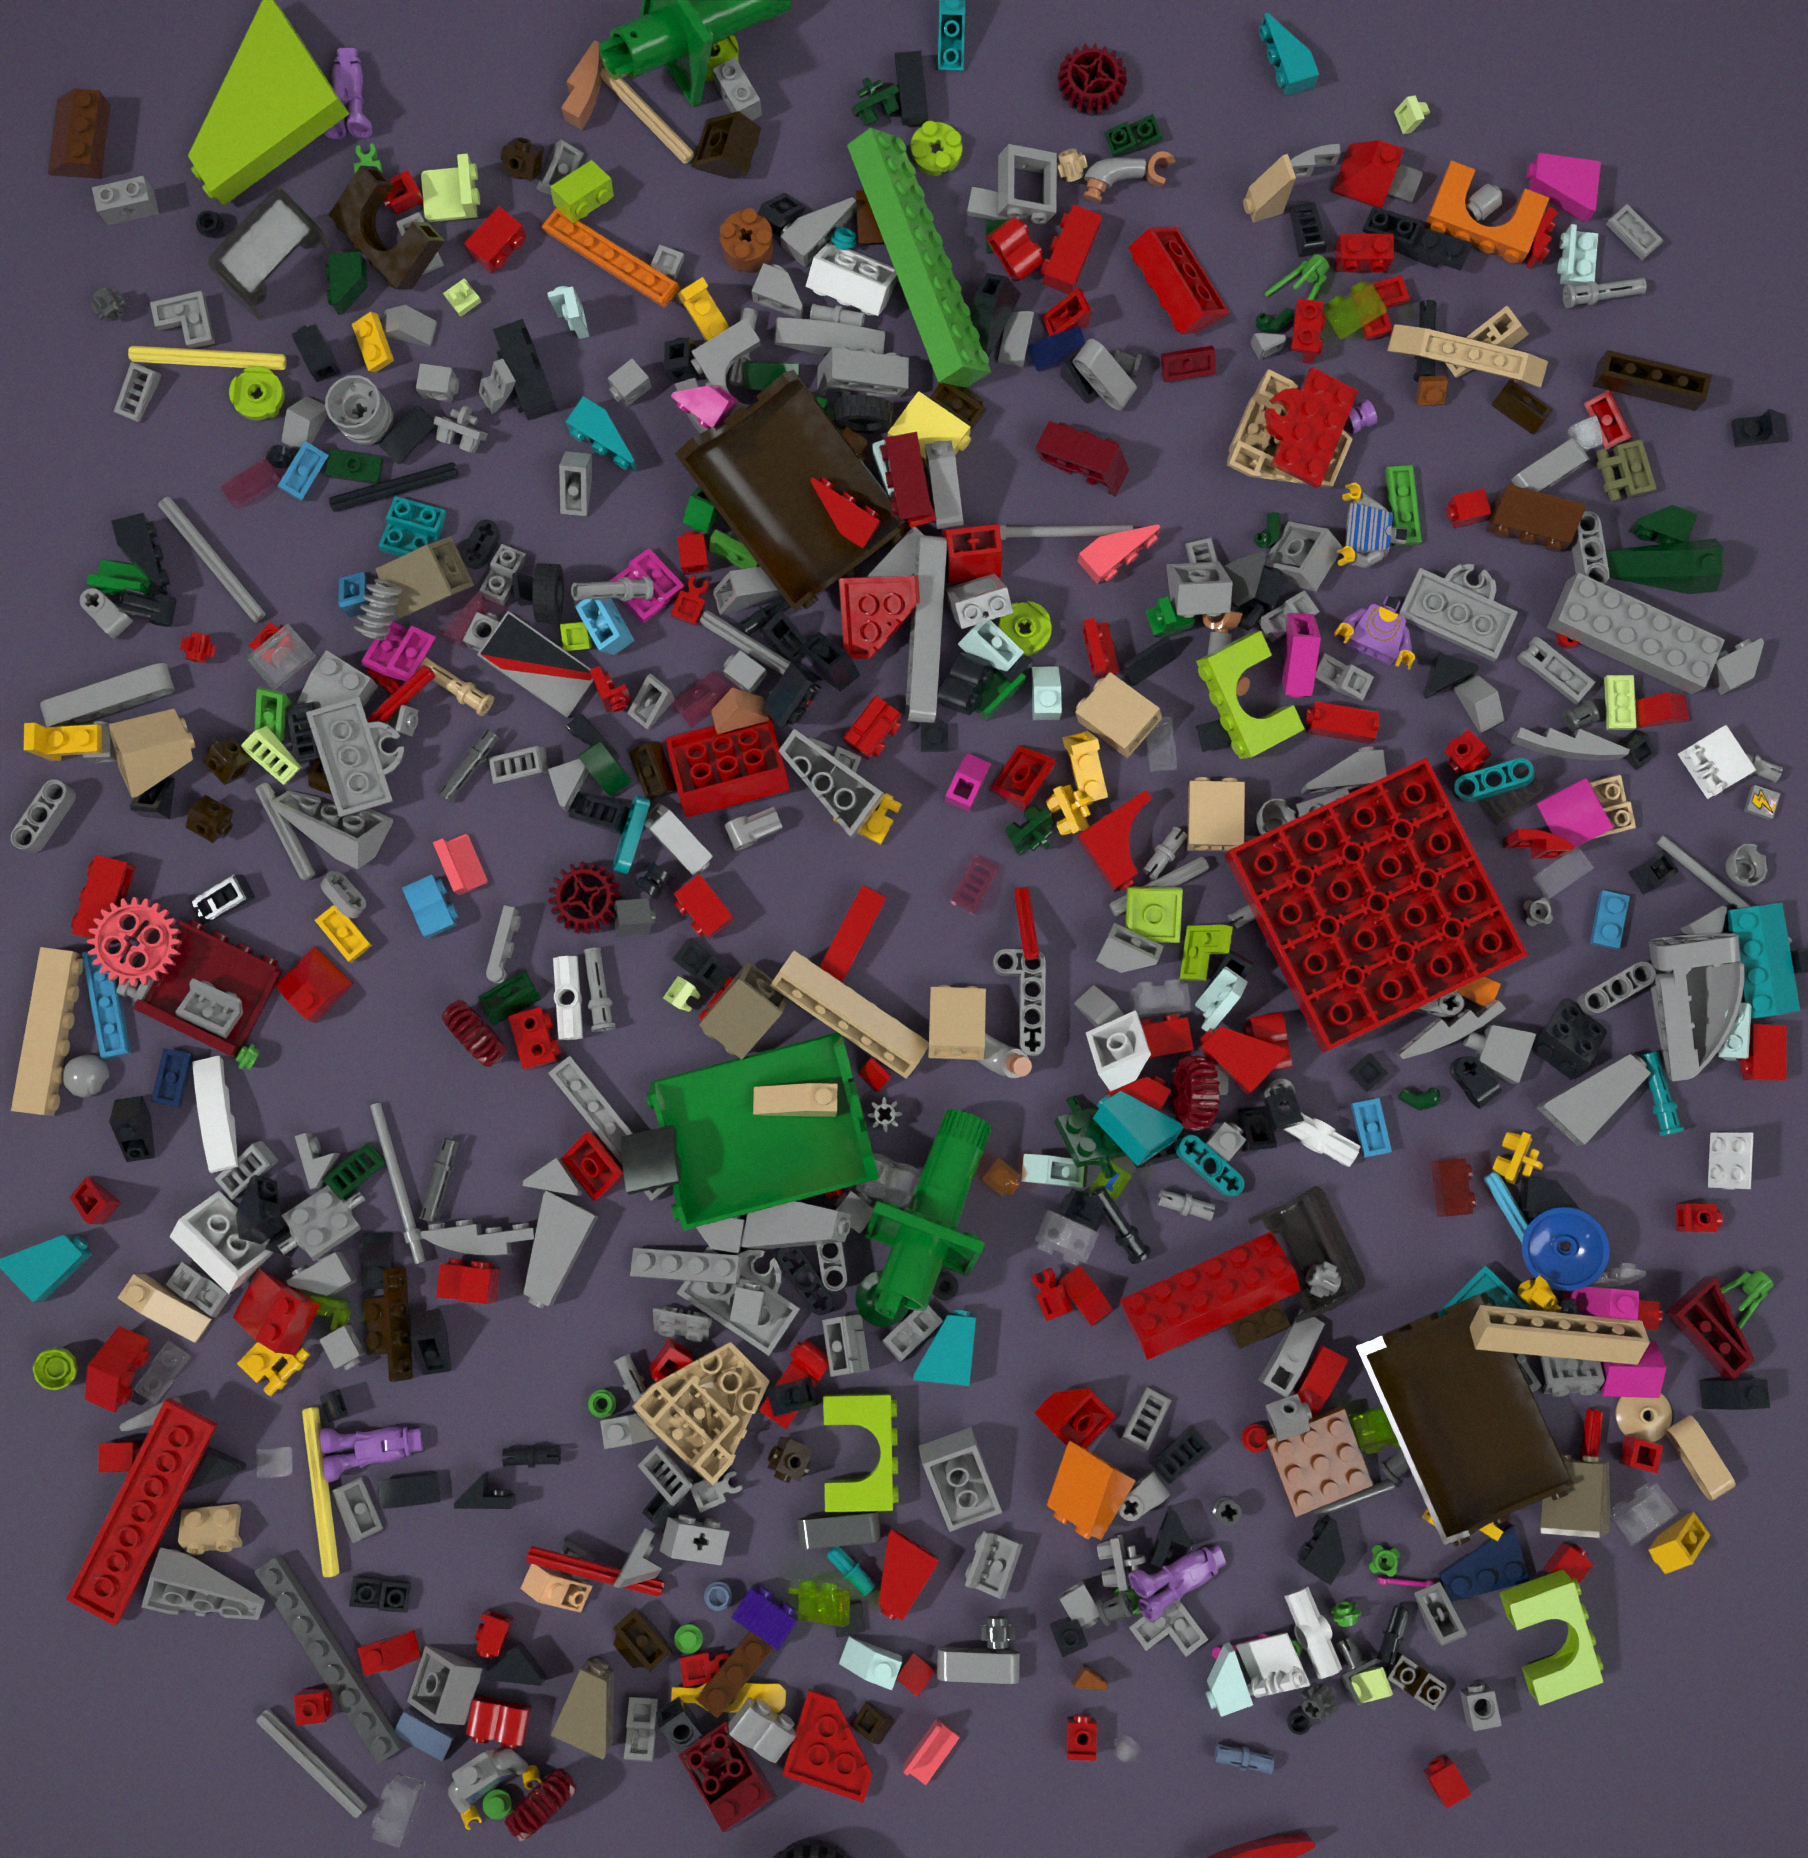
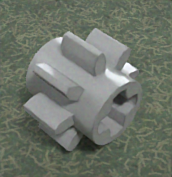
(884, 1106)
(1323, 1279)

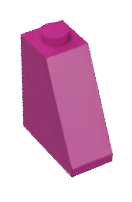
(1567, 183)
(1300, 654)
(1605, 1302)

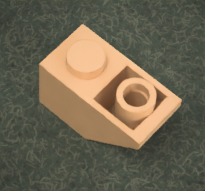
(555, 1588)

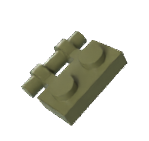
(1633, 467)

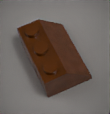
(79, 134)
(1535, 518)

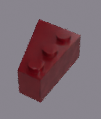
(1084, 454)
(906, 476)
(1711, 1328)

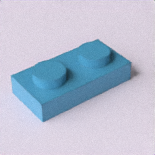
(302, 470)
(1609, 920)
(1371, 1127)

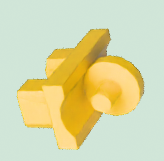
(1073, 807)
(1520, 1145)
(1538, 1295)

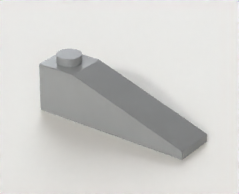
(349, 838)
(187, 1584)

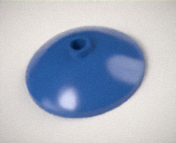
(1567, 1268)

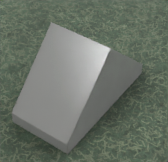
(408, 326)
(303, 422)
(650, 702)
(1480, 702)
(567, 781)
(1708, 923)
(1098, 1007)
(554, 1178)
(1439, 1614)

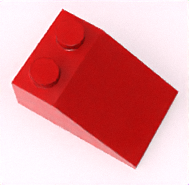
(275, 1313)

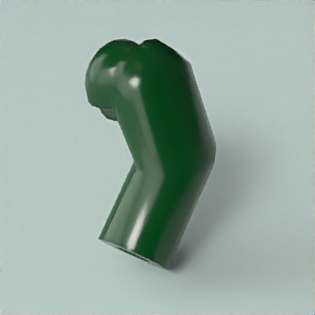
(1274, 325)
(1271, 533)
(1422, 1101)

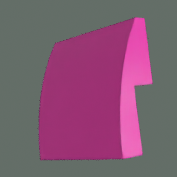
(665, 585)
(400, 652)
(1575, 813)

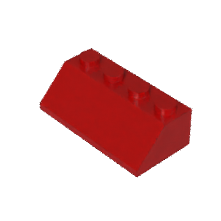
(1177, 279)

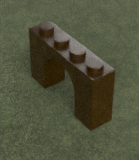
(356, 218)

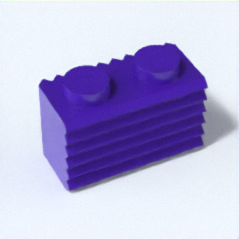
(765, 1616)

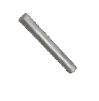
(1373, 1491)

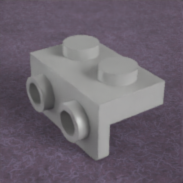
(210, 1008)
(993, 1564)

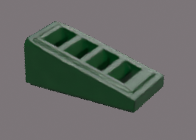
(352, 1186)

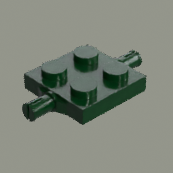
(1086, 1139)

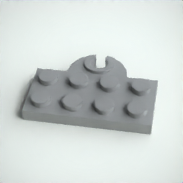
(1459, 610)
(354, 755)
(718, 1301)

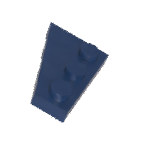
(1486, 1569)

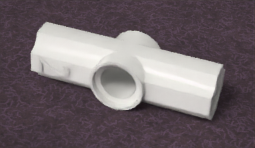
(568, 1016)
(1323, 1139)
(1313, 1632)

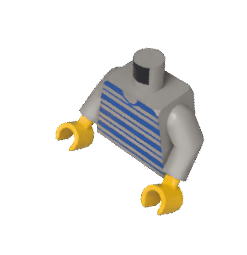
(1367, 530)
(484, 1775)

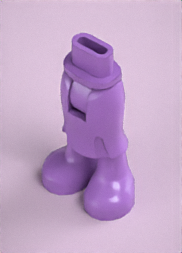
(348, 84)
(370, 1447)
(1179, 1578)

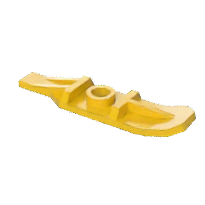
(771, 1693)

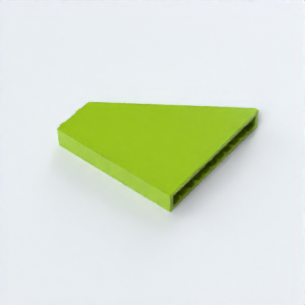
(265, 108)

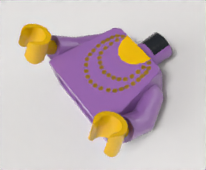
(1379, 633)

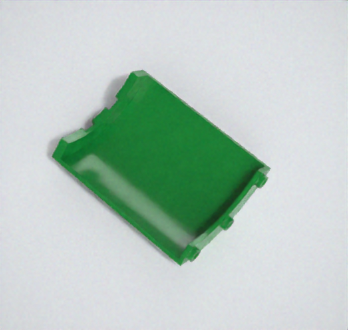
(757, 1162)

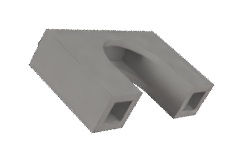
(720, 352)

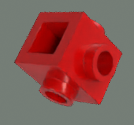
(1466, 753)

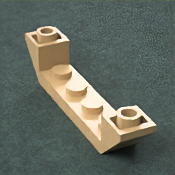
(1468, 353)

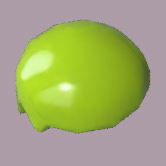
(55, 1368)

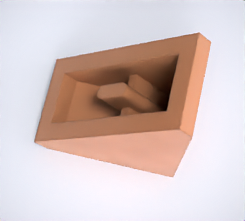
(738, 710)

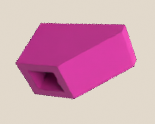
(708, 403)
(967, 782)

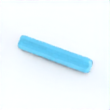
(1507, 1203)

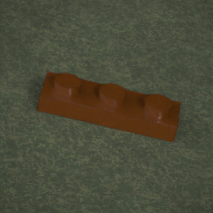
(733, 1674)

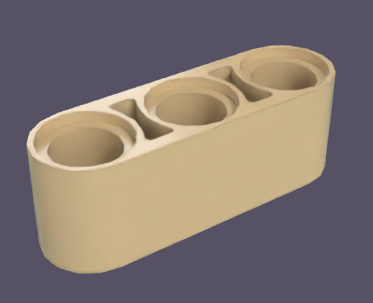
(1700, 1458)

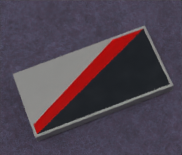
(536, 664)

